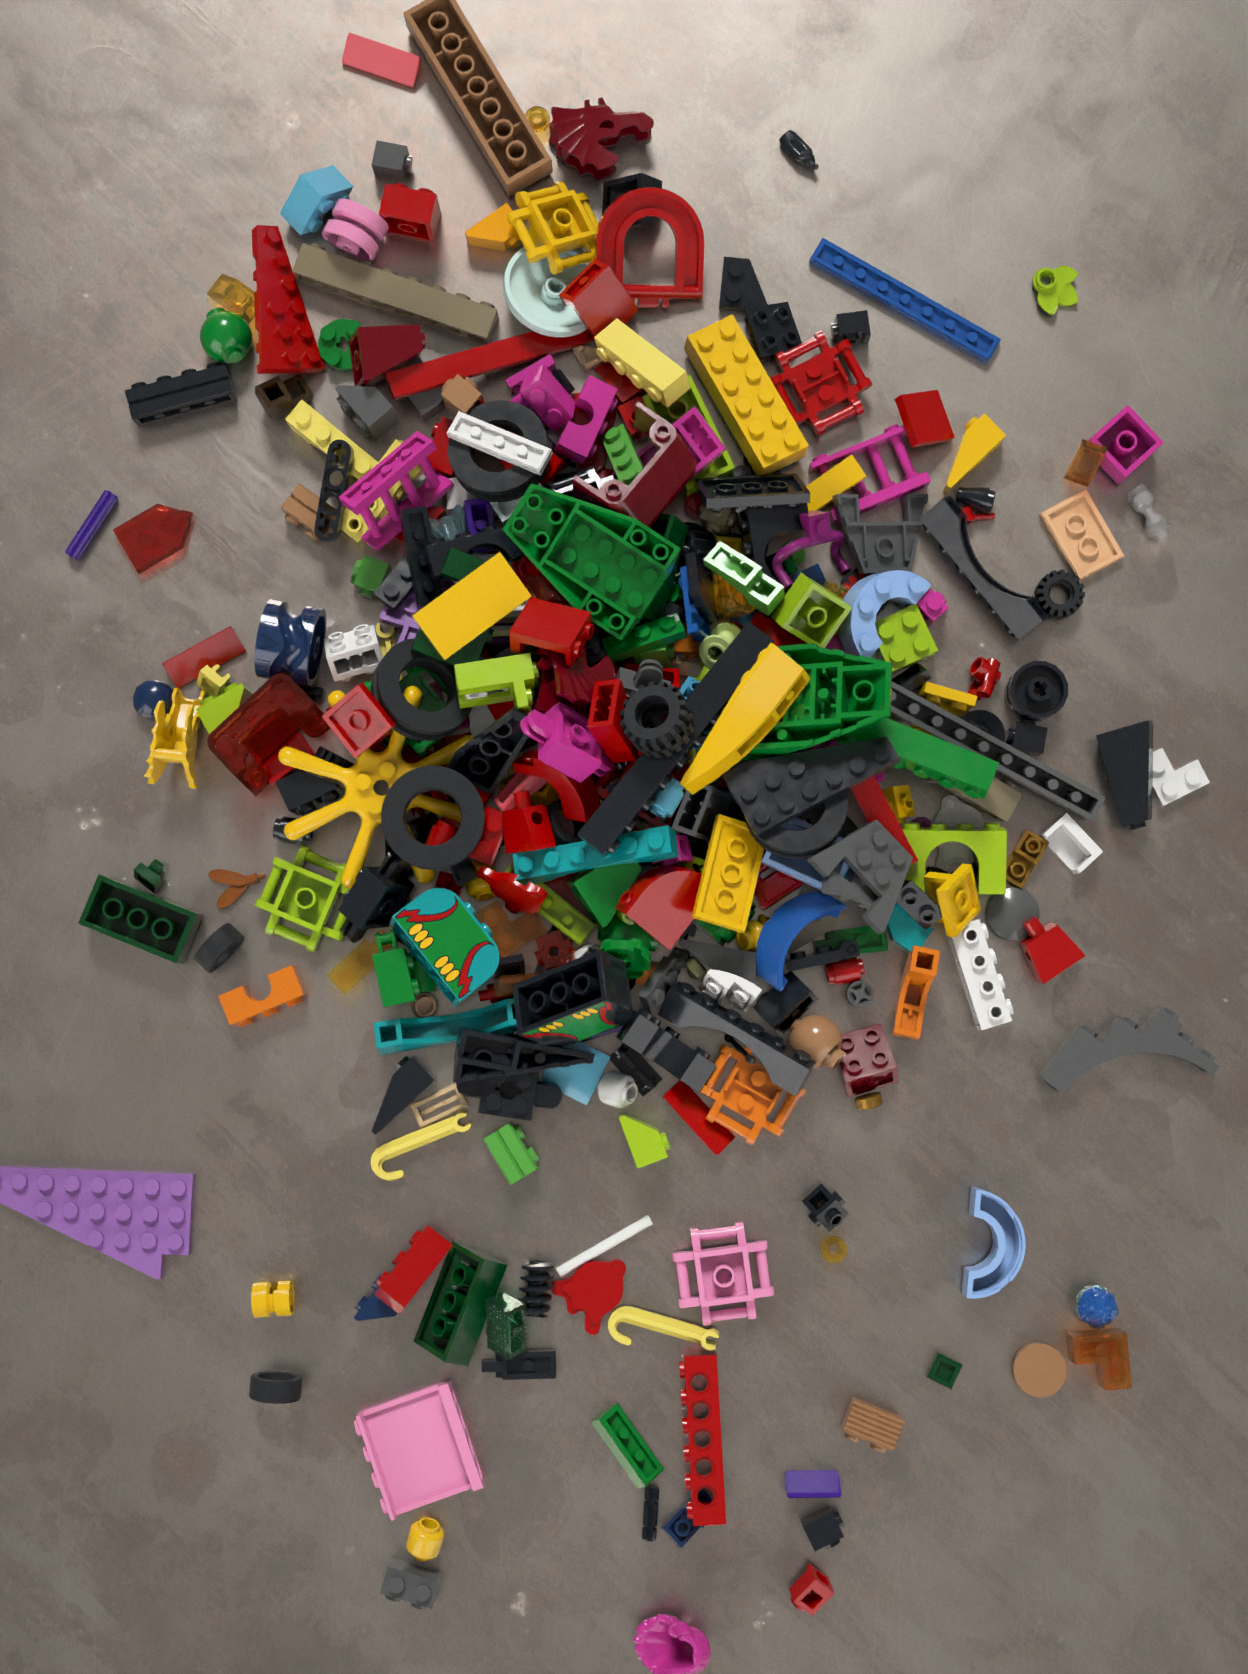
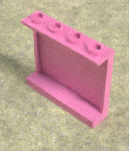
(419, 1448)

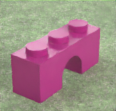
(578, 440)

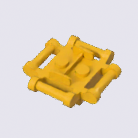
(557, 223)

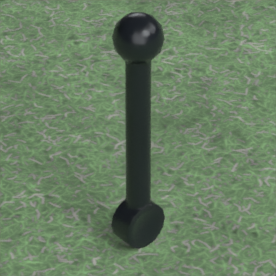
(730, 1039)

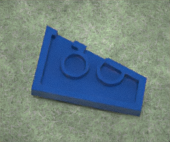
(696, 623)

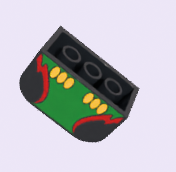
(574, 1000)

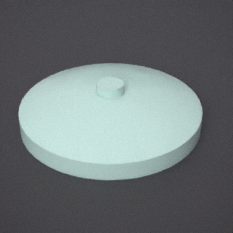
(534, 295)

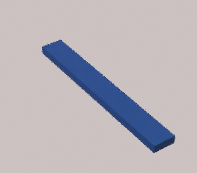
(904, 300)

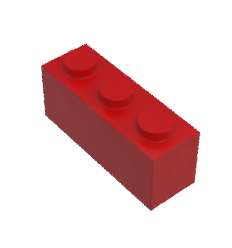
(412, 1268)

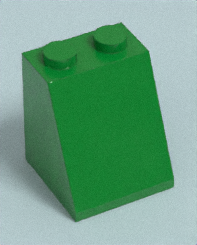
(601, 889)

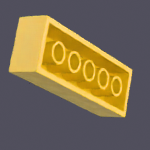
(745, 396)

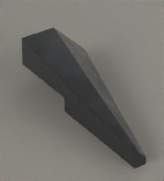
(491, 1055)

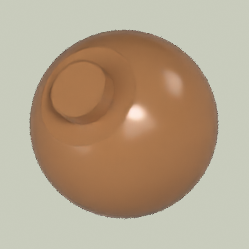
(818, 1038)

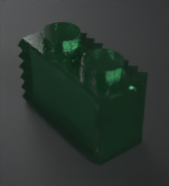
(505, 1325)

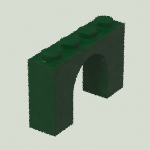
(456, 567)

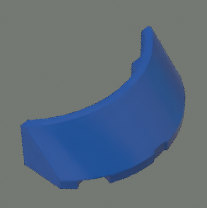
(782, 929)

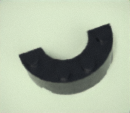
(666, 1049)

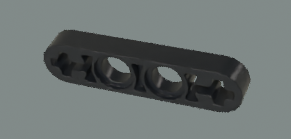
(329, 490)

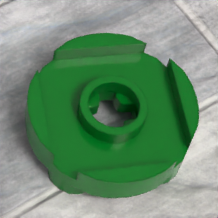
(330, 337)
(631, 952)

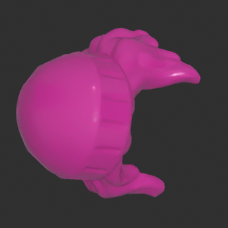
(671, 1646)

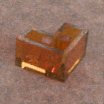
(507, 934)
(1105, 1348)

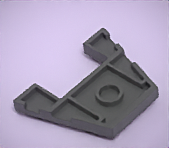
(881, 545)
(876, 860)
(853, 886)

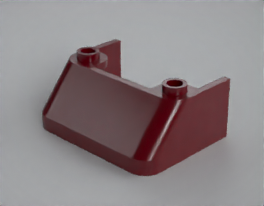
(655, 484)

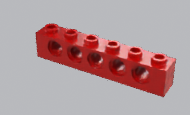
(713, 1511)

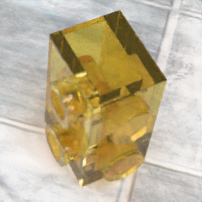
(729, 600)

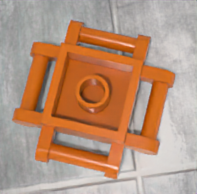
(749, 1093)

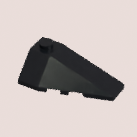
(491, 752)

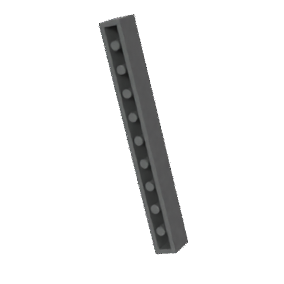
(1011, 761)

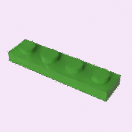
(622, 454)

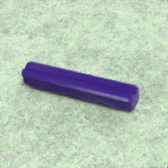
(91, 524)

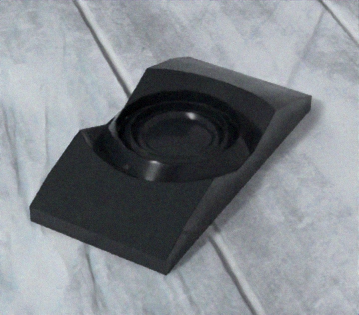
(698, 811)

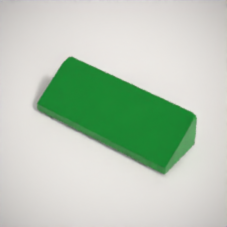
(627, 1446)

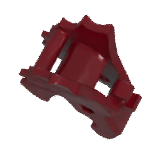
(585, 133)
(566, 683)

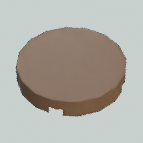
(1039, 1369)

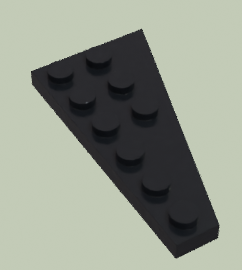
(790, 784)

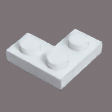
(1172, 784)

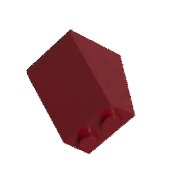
(383, 350)

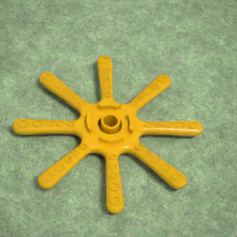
(360, 792)

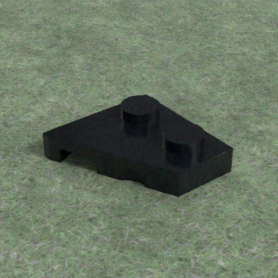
(739, 286)

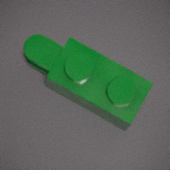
(394, 972)

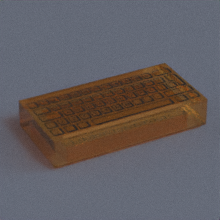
(1085, 462)

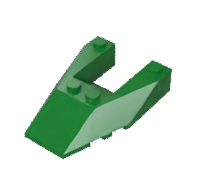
(838, 699)

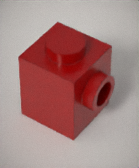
(627, 416)

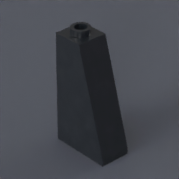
(1129, 769)

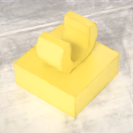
(211, 681)

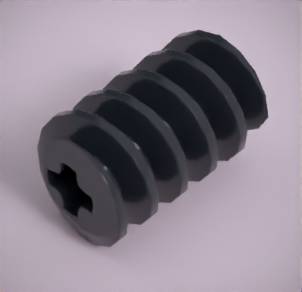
(536, 1286)

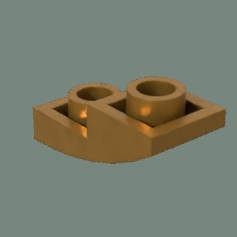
(1024, 858)

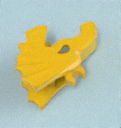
(175, 737)

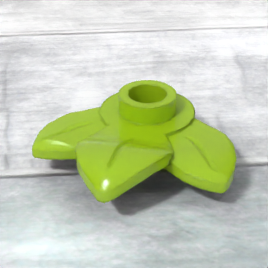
(1059, 289)

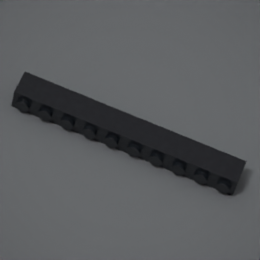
(650, 773)

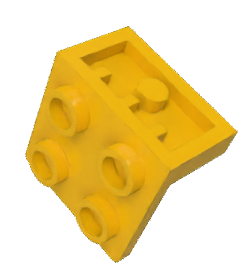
(951, 700)

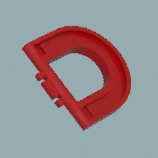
(688, 243)

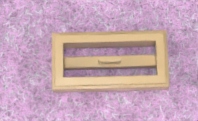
(418, 1115)

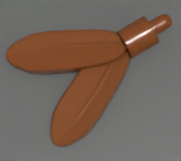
(238, 882)

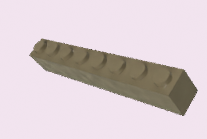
(395, 293)

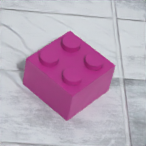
(1127, 443)

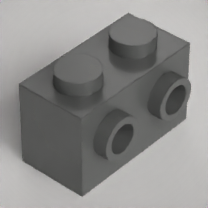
(411, 1584)

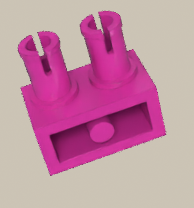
(546, 397)

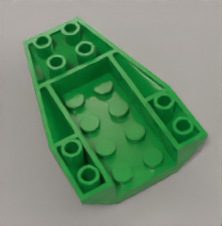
(593, 556)

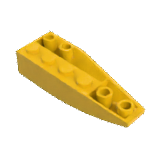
(748, 717)

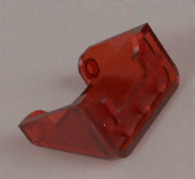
(264, 727)

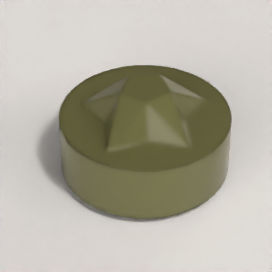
(695, 969)

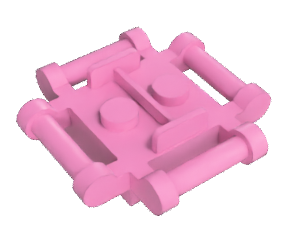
(723, 1274)

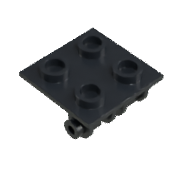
(772, 329)

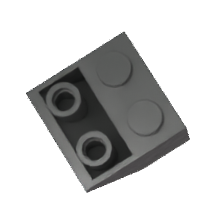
(369, 407)

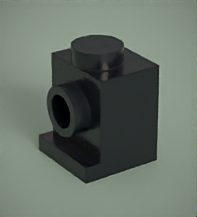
(852, 327)

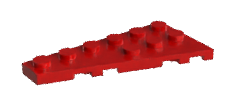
(280, 316)

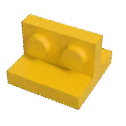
(955, 896)

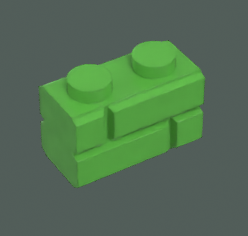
(511, 1152)

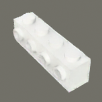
(979, 976)

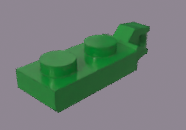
(866, 938)

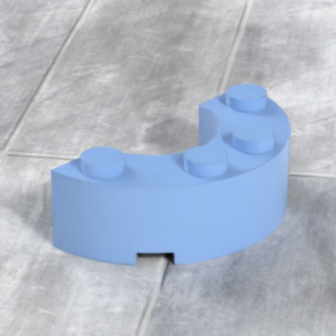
(858, 629)
(1006, 1251)

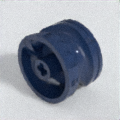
(290, 642)

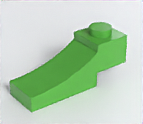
(745, 577)

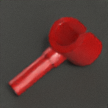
(978, 516)

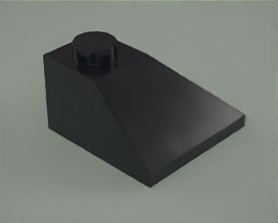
(615, 188)

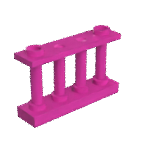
(383, 477)
(889, 490)

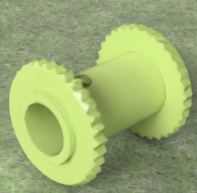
(715, 644)

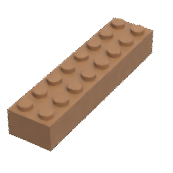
(479, 93)

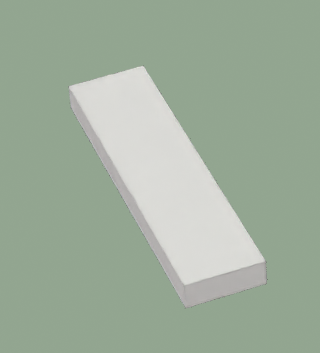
(499, 443)

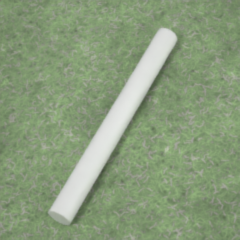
(604, 1246)

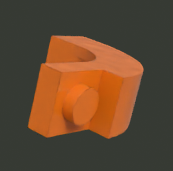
(913, 991)

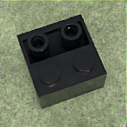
(305, 792)

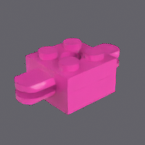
(566, 742)

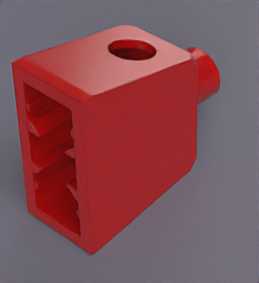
(526, 826)
(1048, 950)

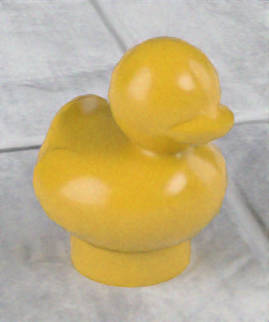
(749, 938)

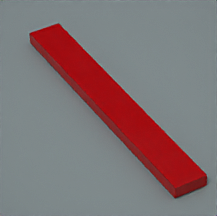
(478, 361)

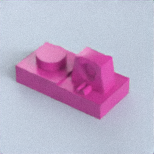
(515, 382)

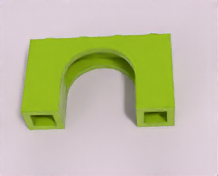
(987, 843)

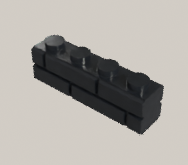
(181, 393)

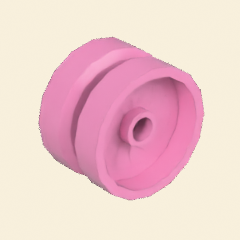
(355, 230)

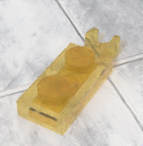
(355, 965)

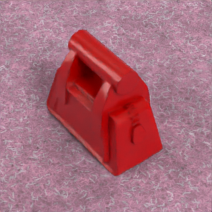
(774, 887)

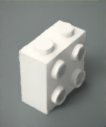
(353, 652)

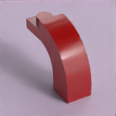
(577, 798)

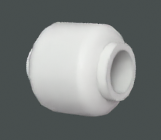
(617, 1089)

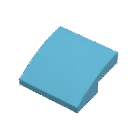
(580, 1079)

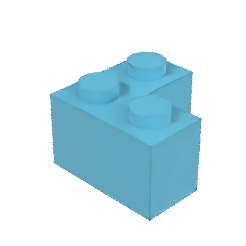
(313, 197)

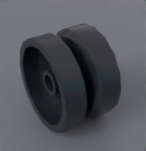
(1049, 683)

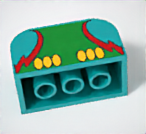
(448, 942)

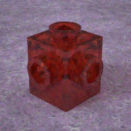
(553, 941)

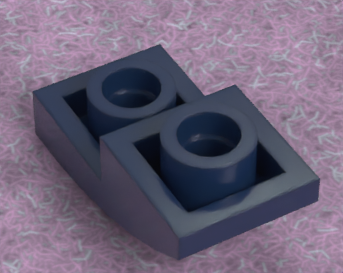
(680, 1528)

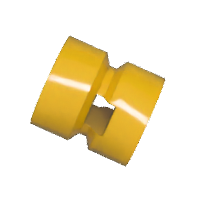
(273, 1298)

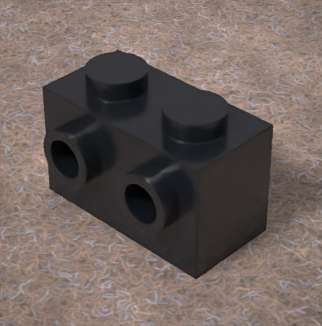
(784, 1007)

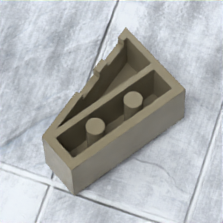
(998, 802)

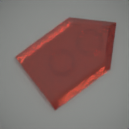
(154, 535)

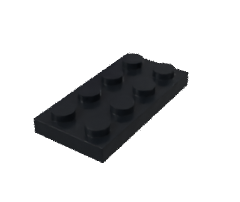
(751, 491)

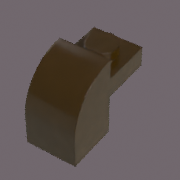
(281, 397)

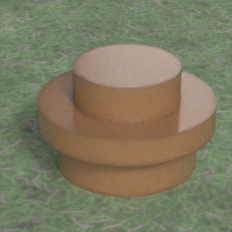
(425, 1006)

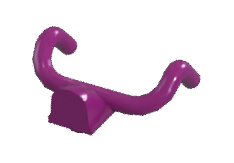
(817, 530)

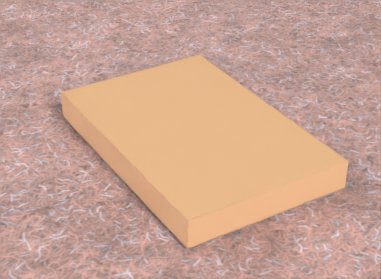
(1081, 535)

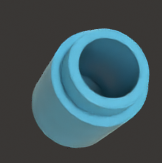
(667, 800)

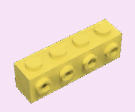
(641, 363)
(355, 525)

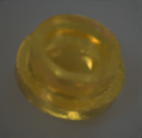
(538, 112)
(842, 1251)

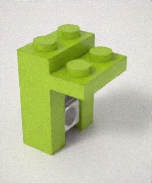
(497, 682)

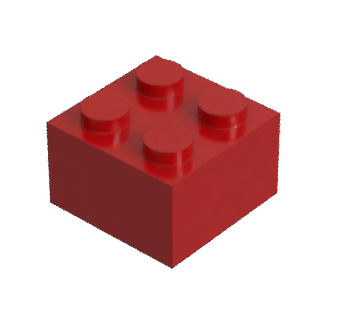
(410, 212)

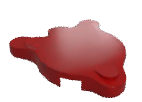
(516, 896)
(592, 1289)

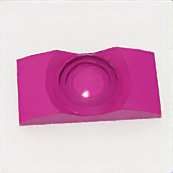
(697, 436)

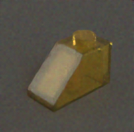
(233, 296)

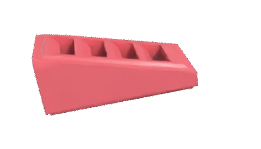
(517, 783)

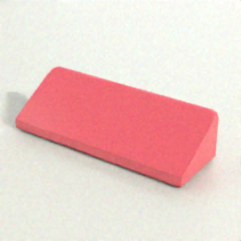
(381, 60)

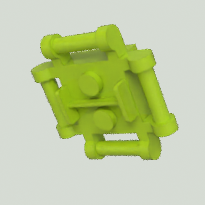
(304, 899)

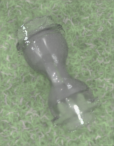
(1143, 502)

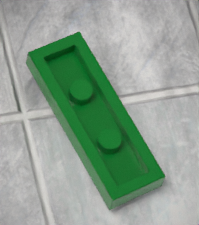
(645, 638)

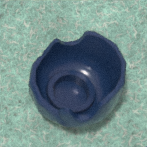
(149, 694)

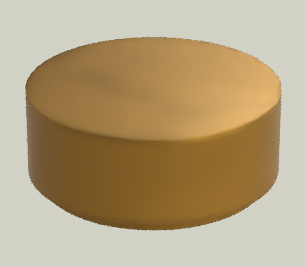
(869, 1100)

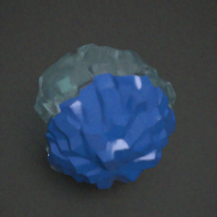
(1096, 1306)

